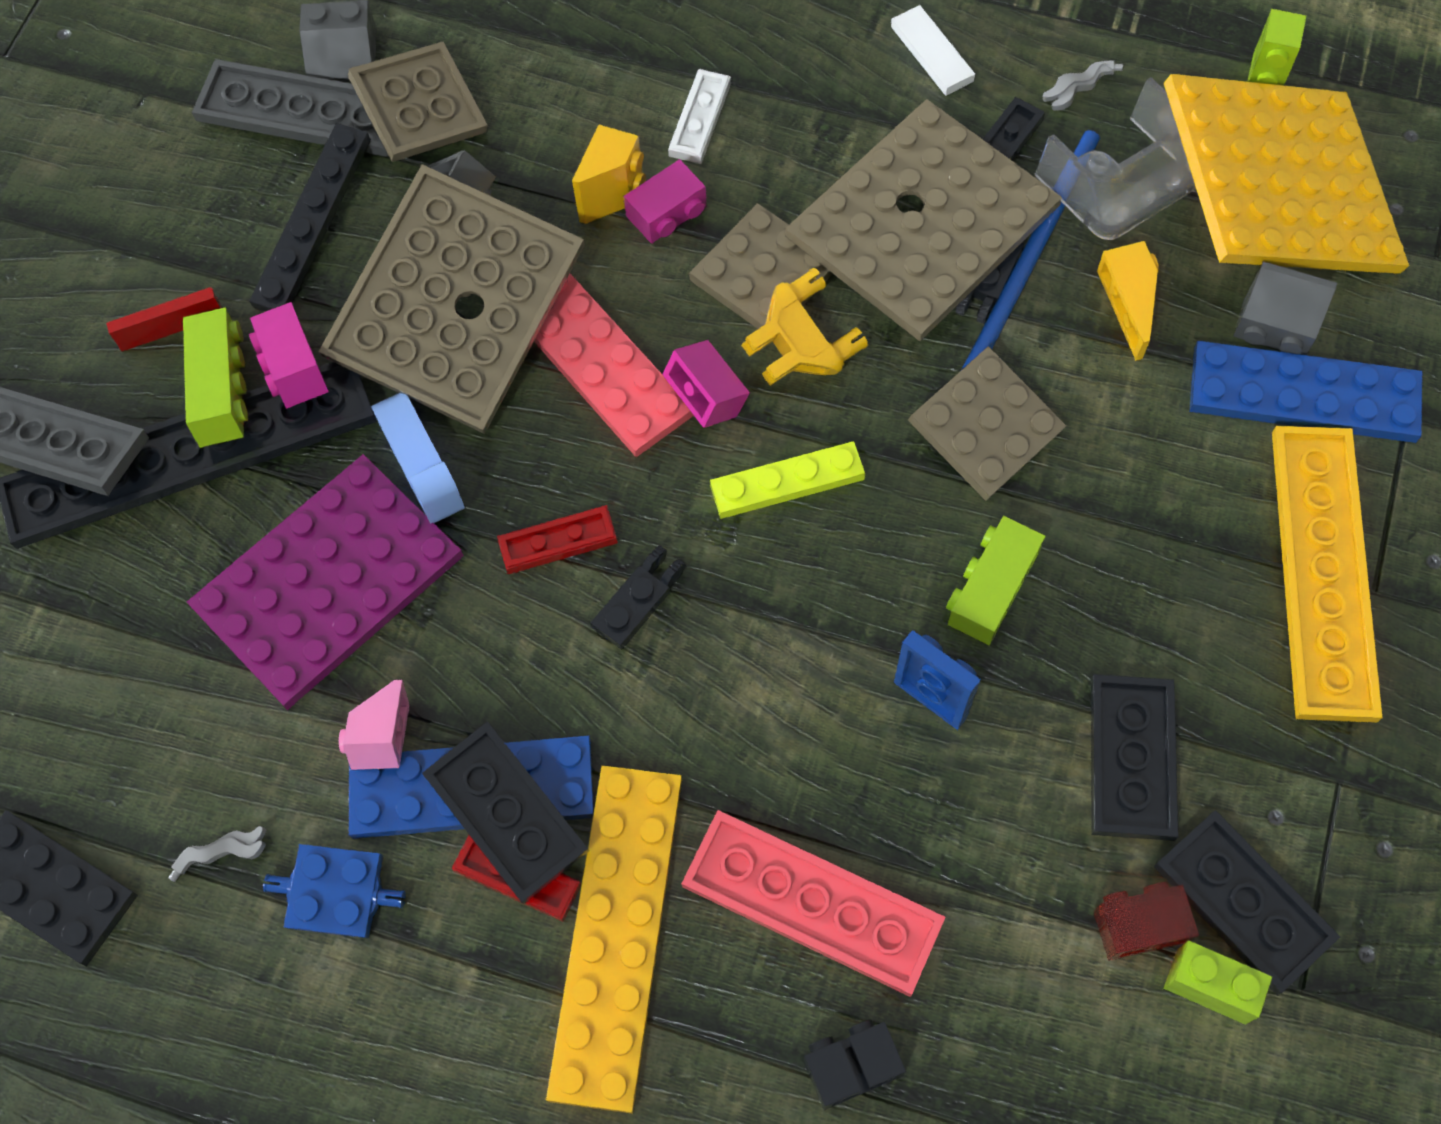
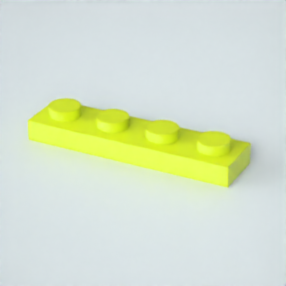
(787, 480)

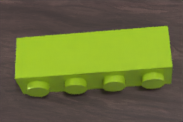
(214, 377)

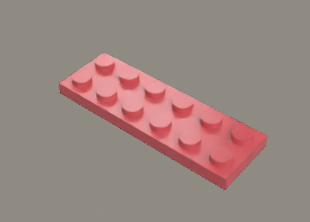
(609, 370)
(814, 902)

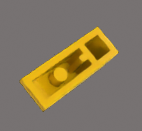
(1130, 284)

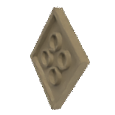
(417, 101)
(751, 264)
(986, 423)

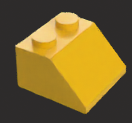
(607, 173)

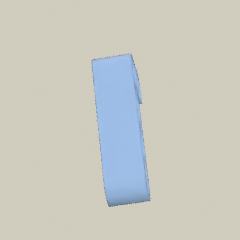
(418, 458)

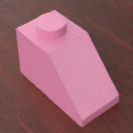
(377, 729)

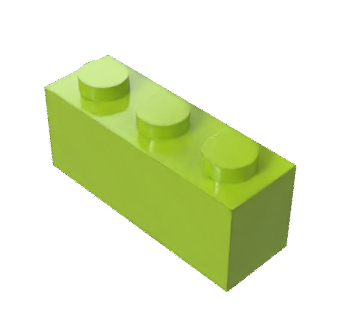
(994, 579)

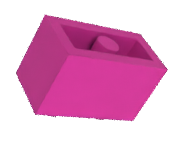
(665, 201)
(705, 383)

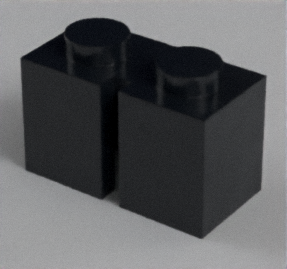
(854, 1064)

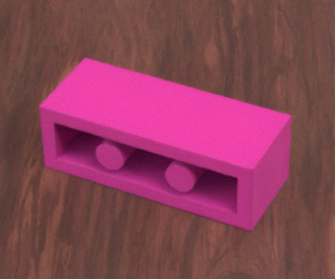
(286, 356)

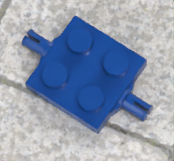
(334, 891)

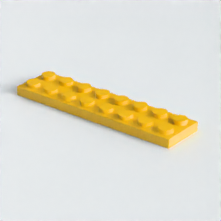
(1325, 575)
(615, 941)

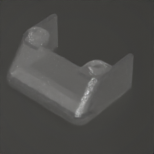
(1121, 196)

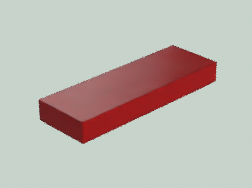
(160, 320)
(557, 539)
(552, 900)

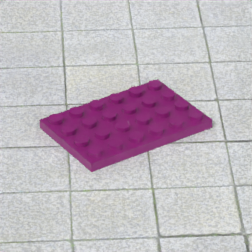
(325, 580)

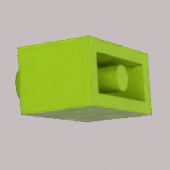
(1277, 48)
(1218, 982)

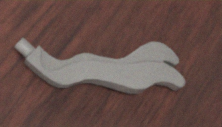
(1071, 83)
(236, 842)

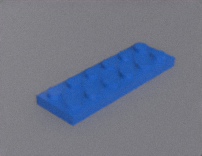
(1306, 391)
(406, 803)

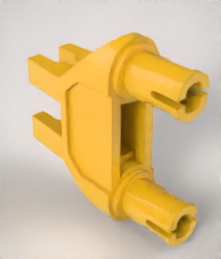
(797, 335)

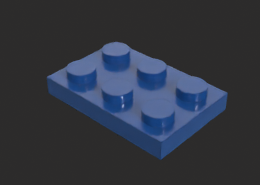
(936, 679)

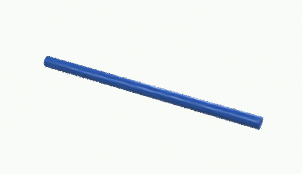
(1023, 267)

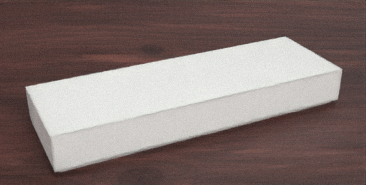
(932, 50)
(699, 116)

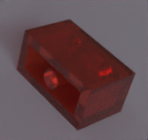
(1145, 921)

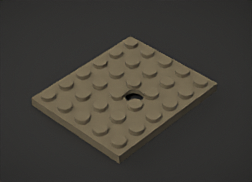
(930, 259)
(403, 313)

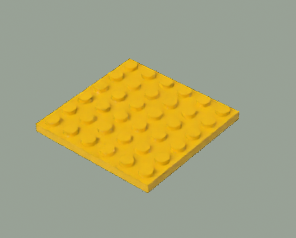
(1284, 176)

